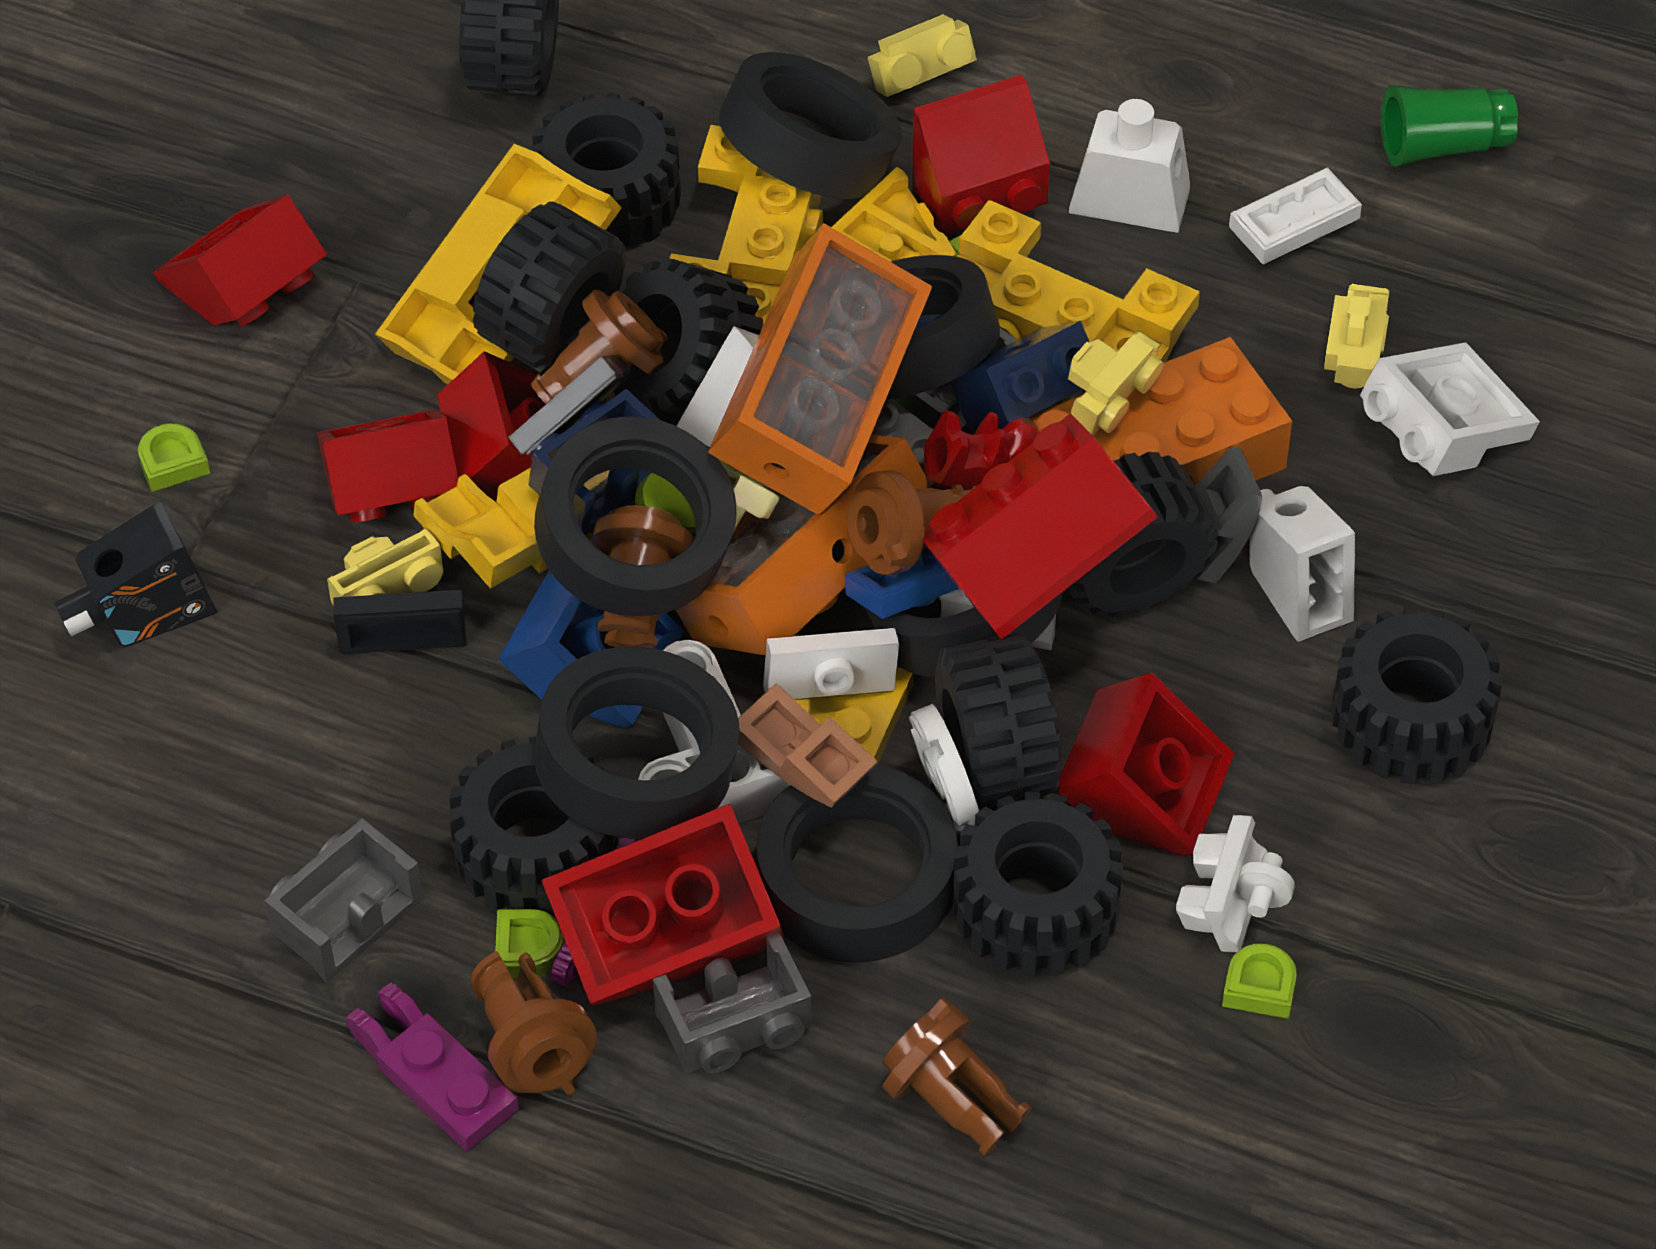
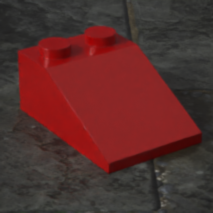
(663, 907)

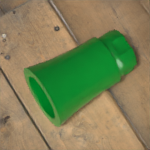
(1445, 122)

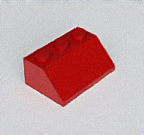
(1036, 525)

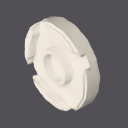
(943, 765)

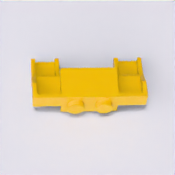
(766, 224)
(1038, 296)
(436, 312)
(488, 534)

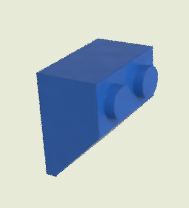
(560, 631)

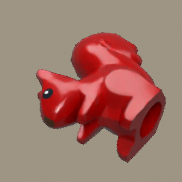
(965, 458)

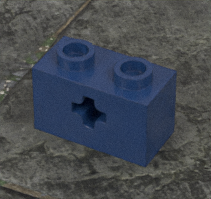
(1021, 376)

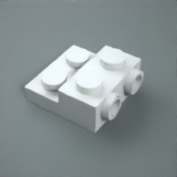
(1445, 407)

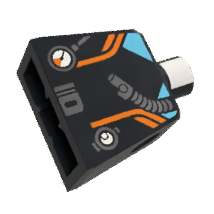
(137, 582)

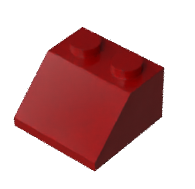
(979, 151)
(244, 262)
(481, 412)
(387, 463)
(1146, 765)

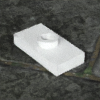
(1295, 215)
(832, 663)

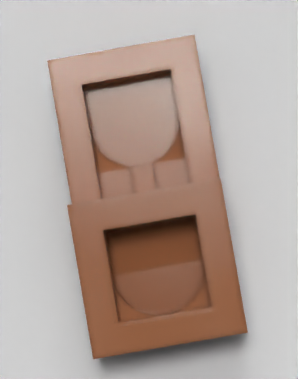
(806, 754)

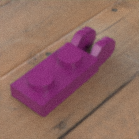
(434, 1070)

